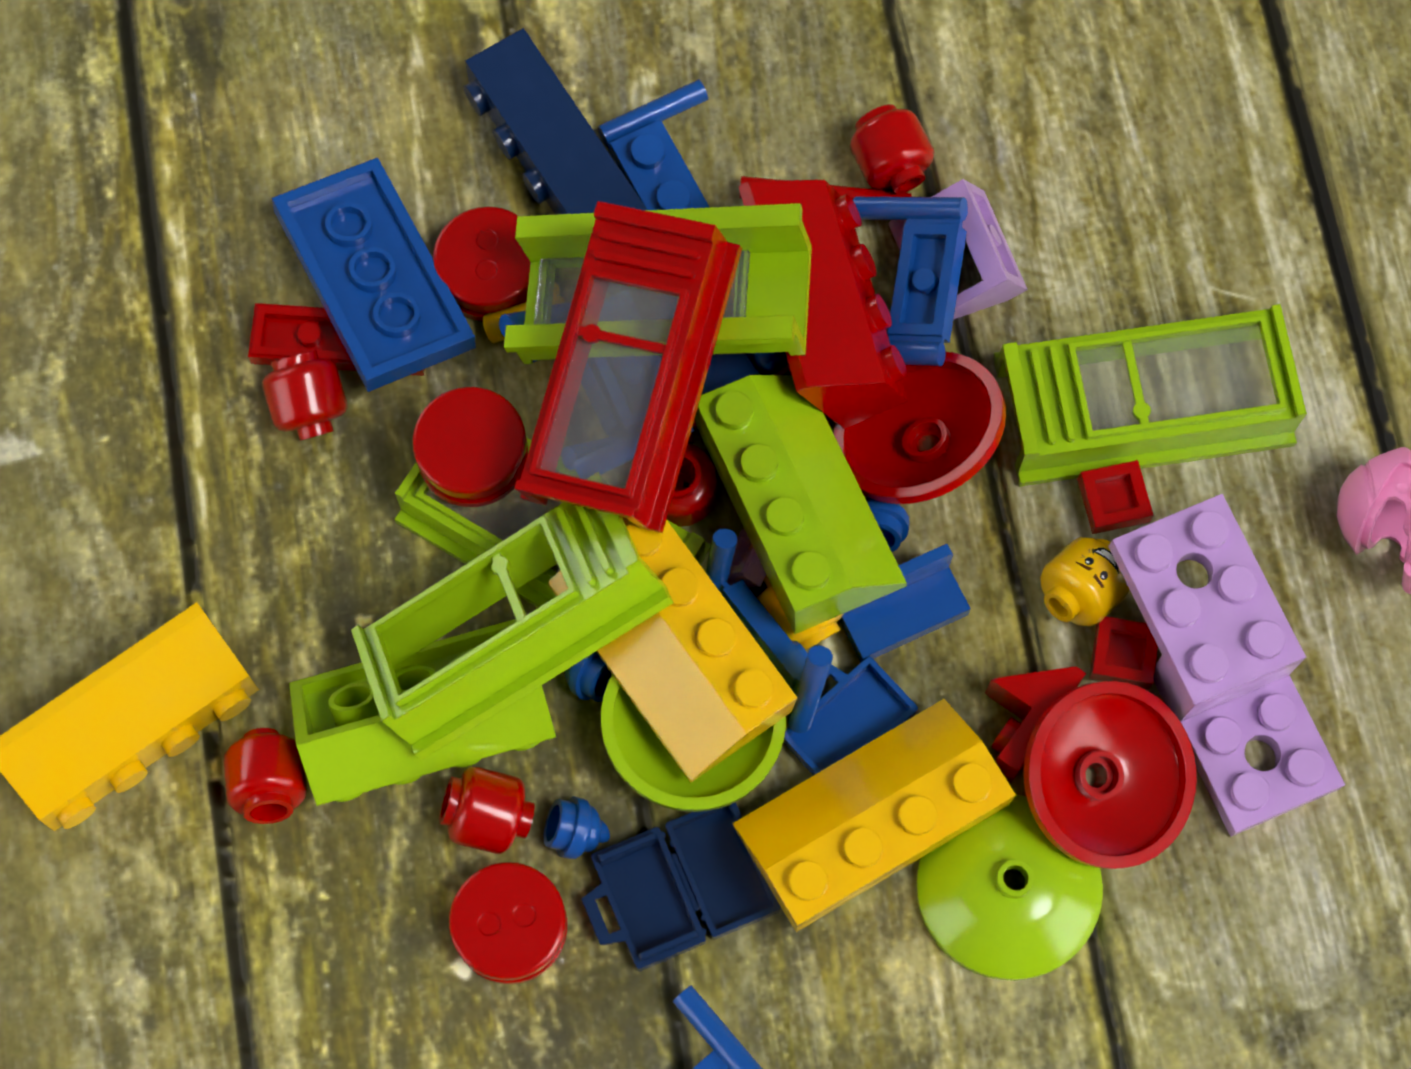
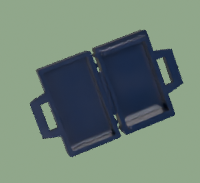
(659, 892)

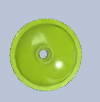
(656, 776)
(999, 928)

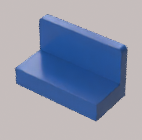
(921, 607)

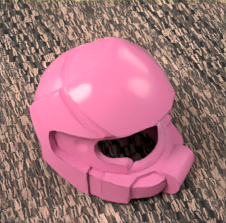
(1378, 506)

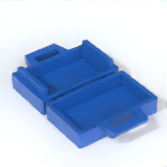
(851, 716)

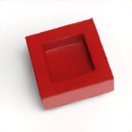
(1115, 497)
(1123, 652)

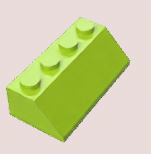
(796, 499)
(354, 752)

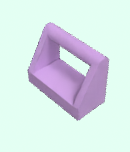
(988, 248)

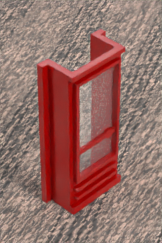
(631, 365)

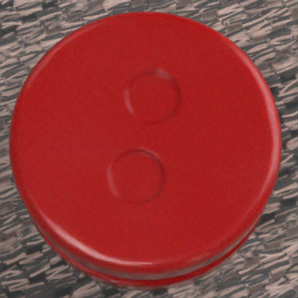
(482, 261)
(470, 446)
(508, 923)

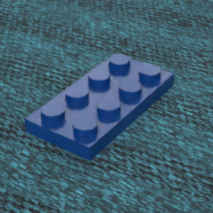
(373, 274)

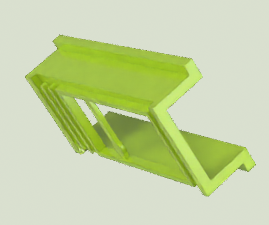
(604, 599)

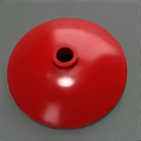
(932, 439)
(1140, 768)

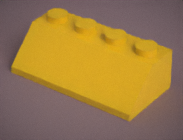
(693, 663)
(124, 719)
(873, 813)

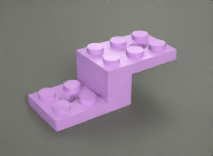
(1226, 663)

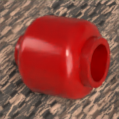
(891, 149)
(304, 394)
(699, 497)
(264, 776)
(486, 810)

